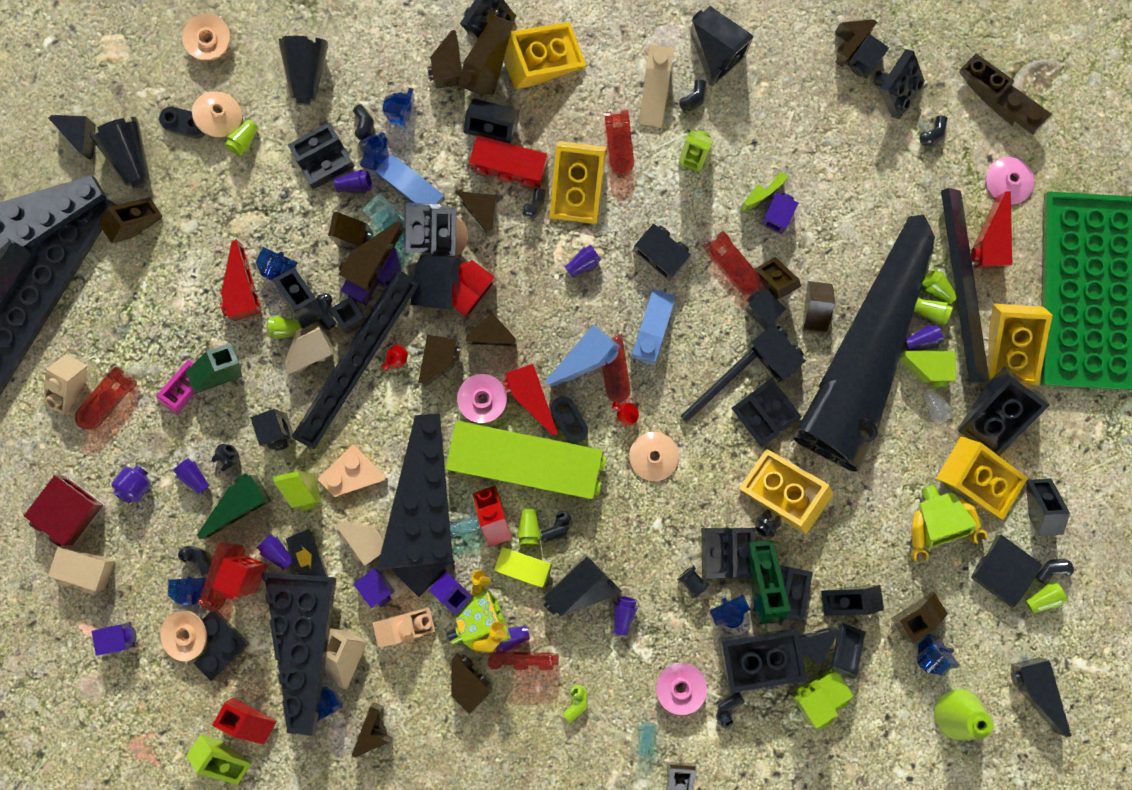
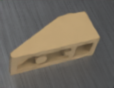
(656, 86)

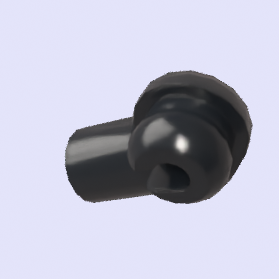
(694, 99)
(365, 123)
(936, 134)
(537, 204)
(324, 301)
(560, 527)
(197, 556)
(1053, 567)
(725, 709)

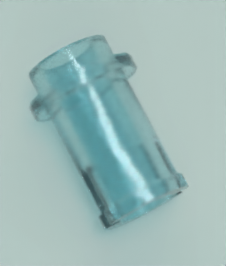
(465, 526)
(646, 739)

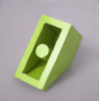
(931, 366)
(217, 760)

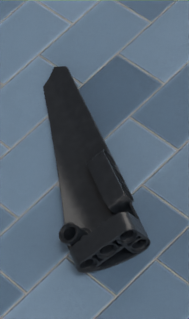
(866, 362)

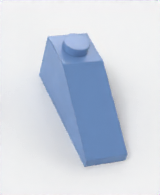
(653, 327)
(588, 354)

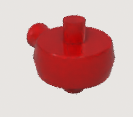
(395, 357)
(626, 413)

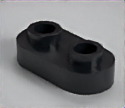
(181, 122)
(569, 420)

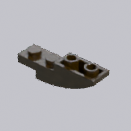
(1001, 96)

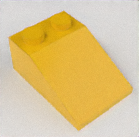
(542, 54)
(577, 182)
(1018, 340)
(982, 477)
(787, 491)

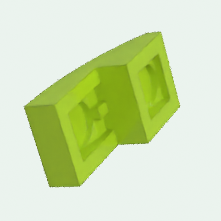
(760, 194)

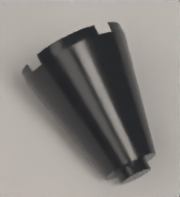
(303, 66)
(124, 150)

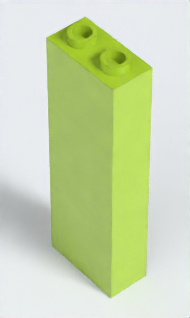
(525, 460)

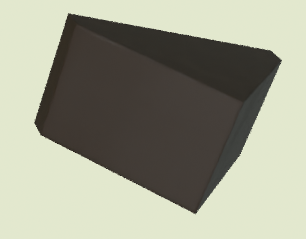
(482, 208)
(818, 306)
(491, 333)

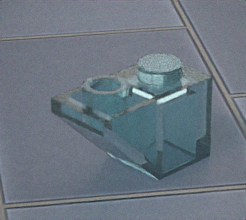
(383, 215)

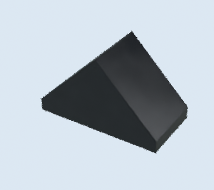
(76, 131)
(817, 643)

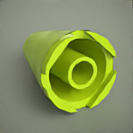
(962, 716)

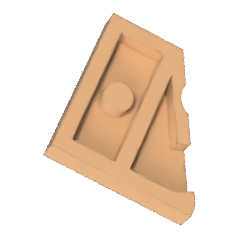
(350, 473)

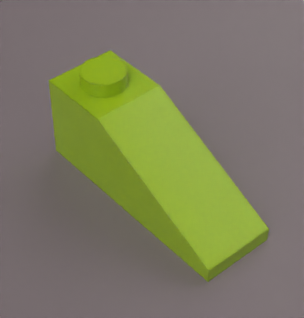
(695, 150)
(299, 489)

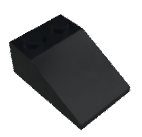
(1003, 411)
(762, 660)

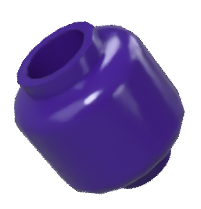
(131, 484)

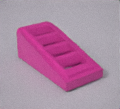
(168, 389)

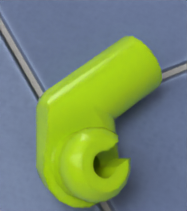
(579, 703)

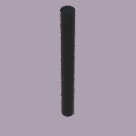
(718, 386)

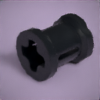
(693, 582)

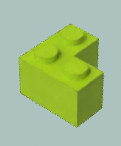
(821, 697)

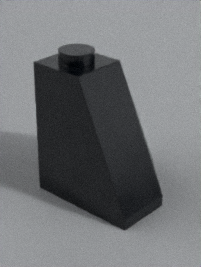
(718, 43)
(580, 588)

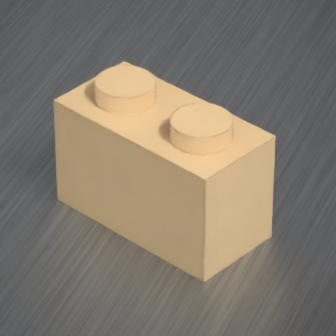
(81, 569)

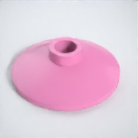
(999, 180)
(475, 387)
(687, 700)

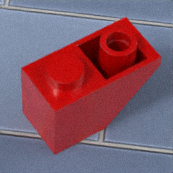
(492, 516)
(244, 722)

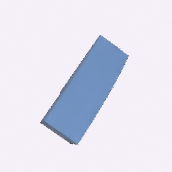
(408, 182)

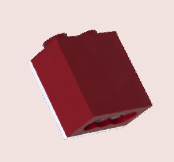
(63, 511)

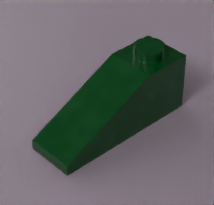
(236, 503)
(767, 583)

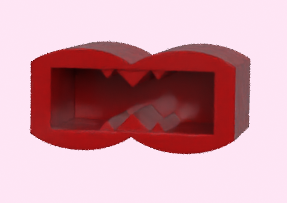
(472, 286)

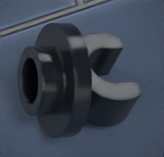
(226, 454)
(766, 527)

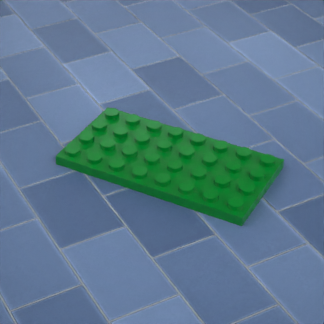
(1088, 290)

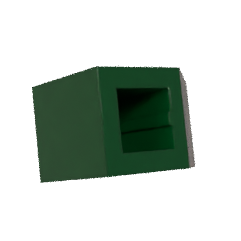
(214, 368)

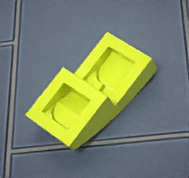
(523, 567)

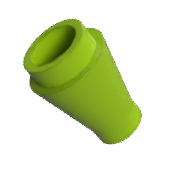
(241, 138)
(939, 286)
(934, 311)
(282, 327)
(528, 530)
(1047, 598)

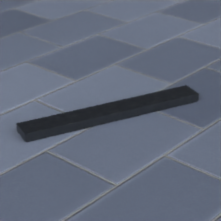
(965, 285)
(355, 359)

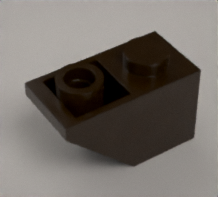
(920, 618)
(467, 685)

